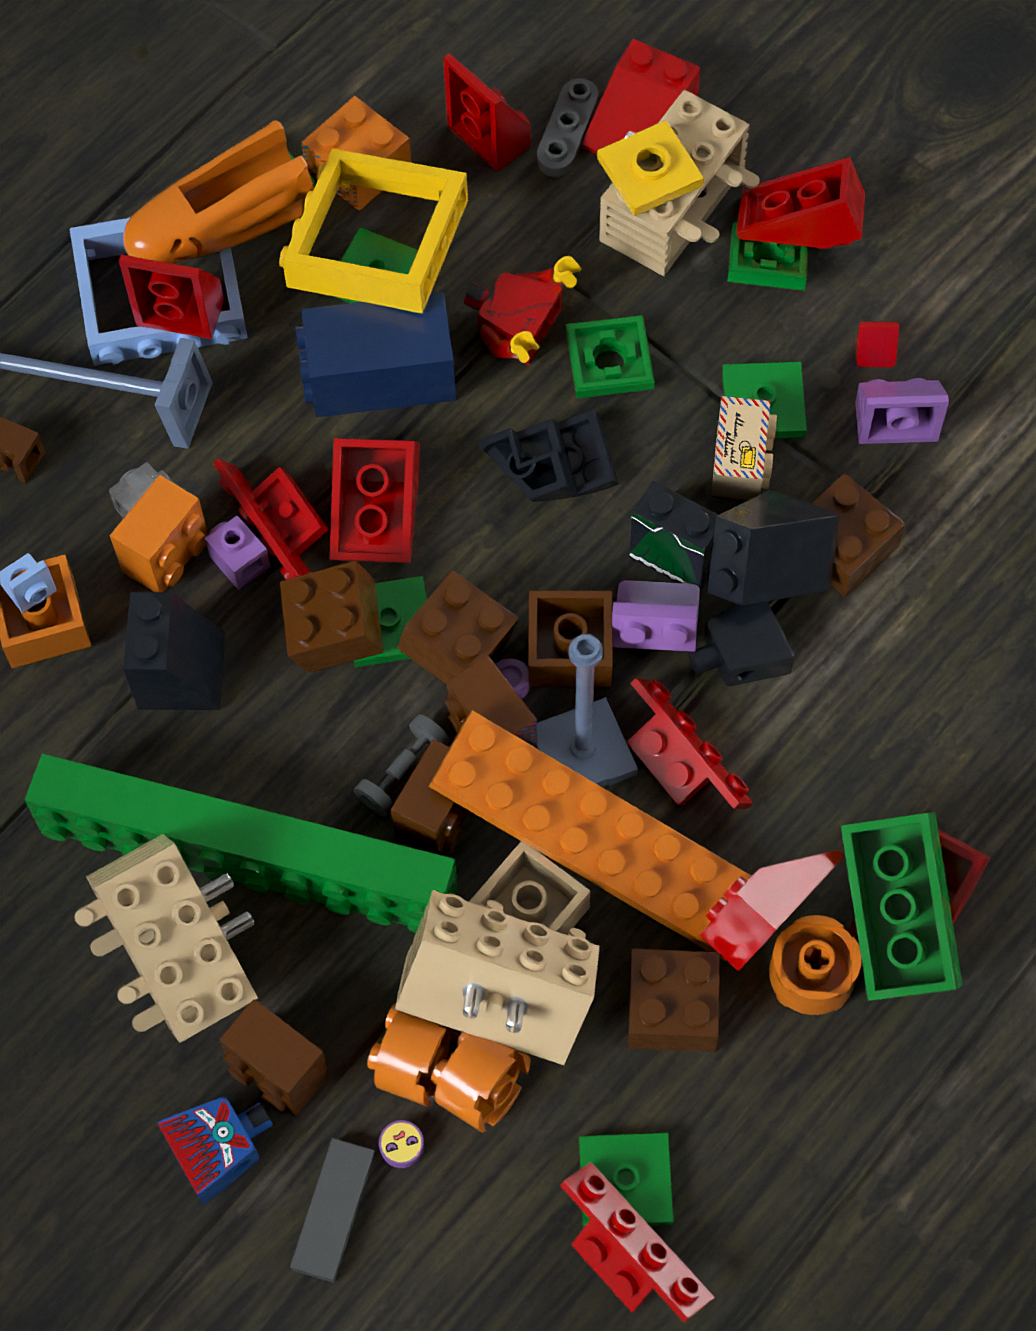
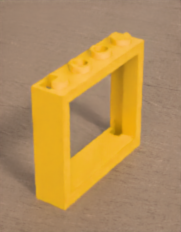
(366, 283)

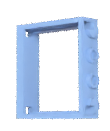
(106, 240)

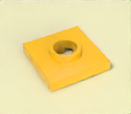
(647, 189)

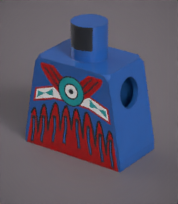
(214, 1143)

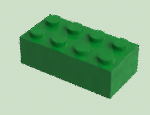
(901, 906)

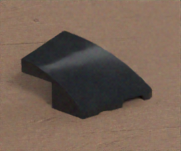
(555, 458)

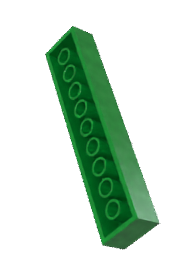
(241, 841)

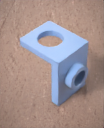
(30, 586)

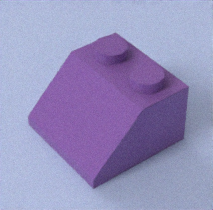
(900, 411)

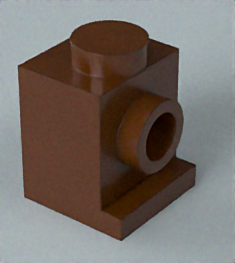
(19, 449)

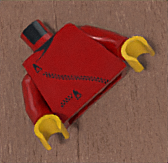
(521, 309)

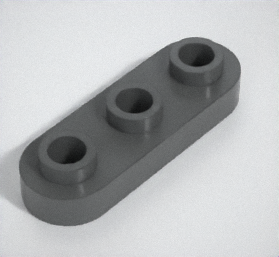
(567, 138)

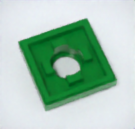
(744, 269)
(618, 335)

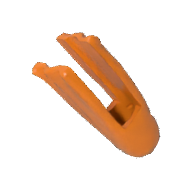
(223, 202)

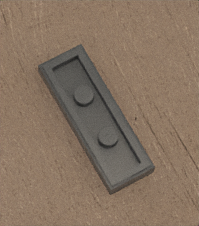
(332, 1210)

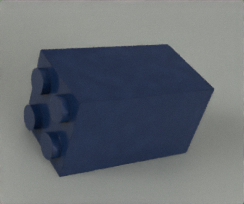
(375, 357)

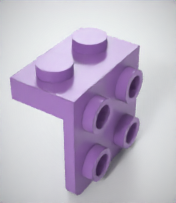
(656, 615)

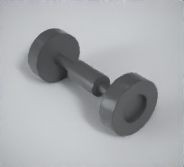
(375, 796)

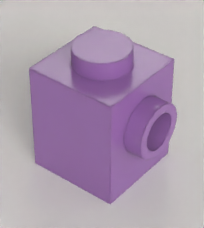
(237, 551)

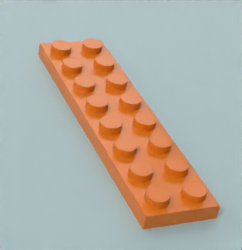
(584, 827)

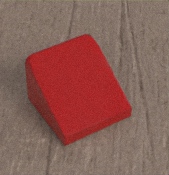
(877, 344)

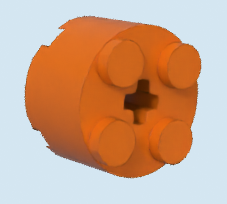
(836, 955)
(410, 1055)
(479, 1080)

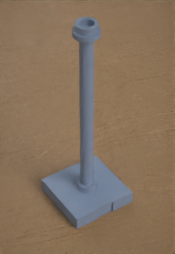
(178, 396)
(589, 735)

